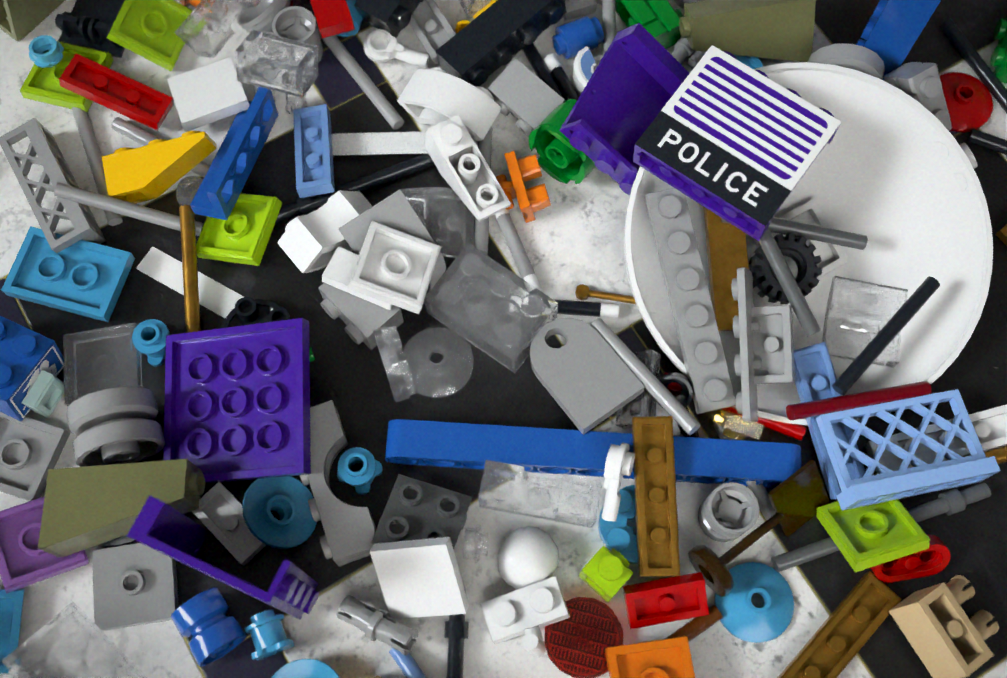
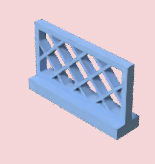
(905, 481)

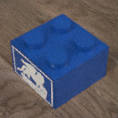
(21, 361)

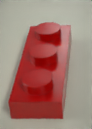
(116, 91)

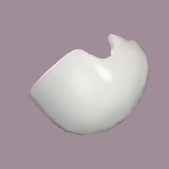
(527, 557)

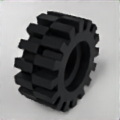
(805, 262)

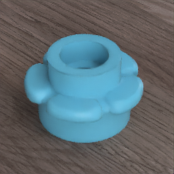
(45, 51)

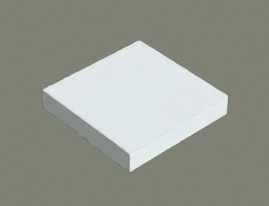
(208, 94)
(394, 267)
(420, 578)

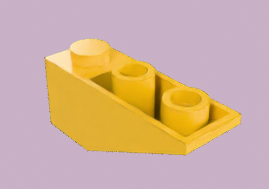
(152, 169)

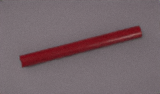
(857, 400)

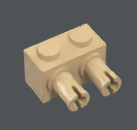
(941, 630)

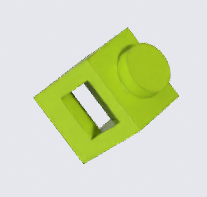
(606, 572)

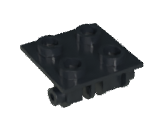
(90, 25)

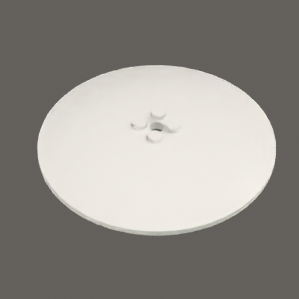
(882, 177)

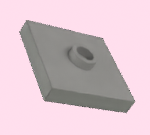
(133, 586)

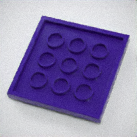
(240, 400)

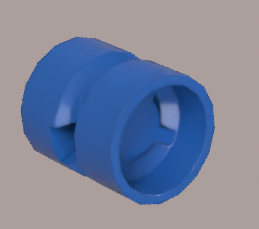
(206, 623)

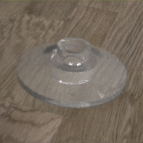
(441, 378)

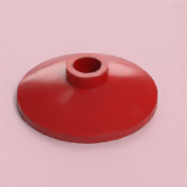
(969, 111)

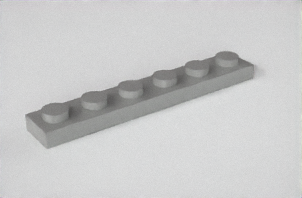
(690, 300)

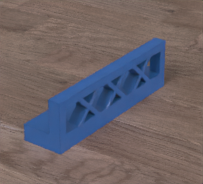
(236, 157)

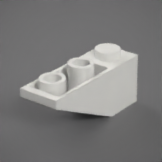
(465, 168)

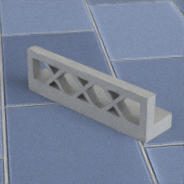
(56, 171)

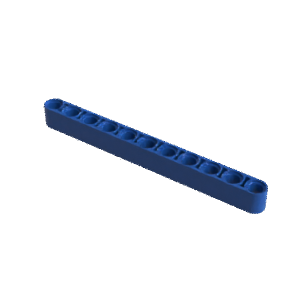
(582, 455)

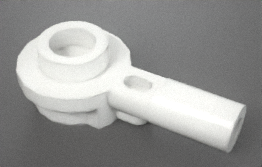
(382, 47)
(618, 463)

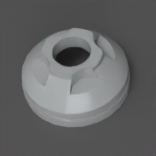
(262, 16)

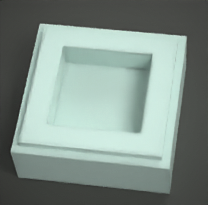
(44, 394)

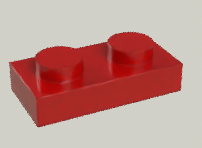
(666, 600)

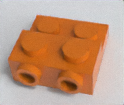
(651, 659)

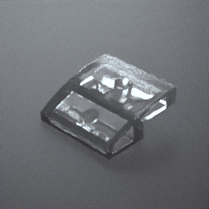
(443, 216)
(856, 315)

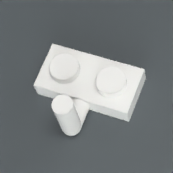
(525, 613)

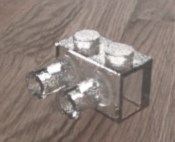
(278, 66)

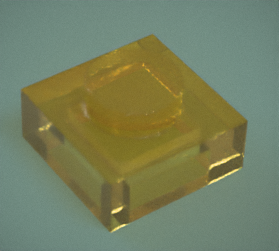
(735, 427)

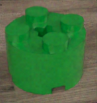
(556, 153)

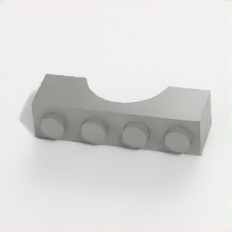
(346, 526)

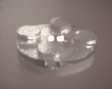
(395, 362)

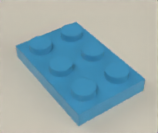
(75, 280)

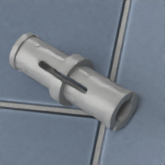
(377, 624)

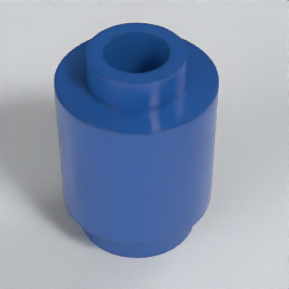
(577, 35)

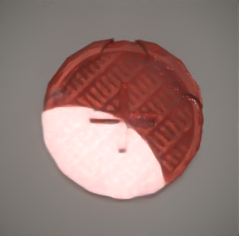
(580, 642)

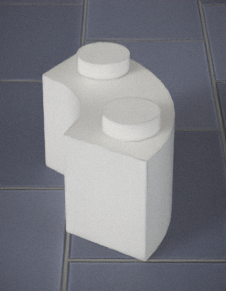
(436, 96)
(314, 237)

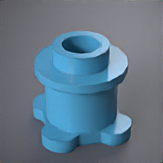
(150, 339)
(362, 479)
(268, 635)

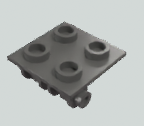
(421, 512)

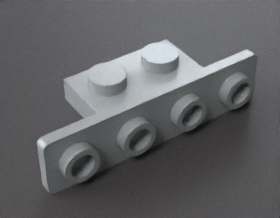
(765, 345)

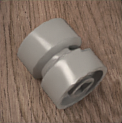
(298, 25)
(728, 512)

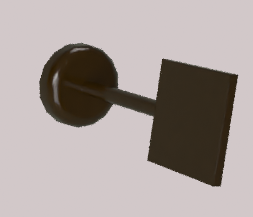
(794, 504)

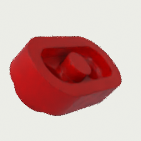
(915, 565)

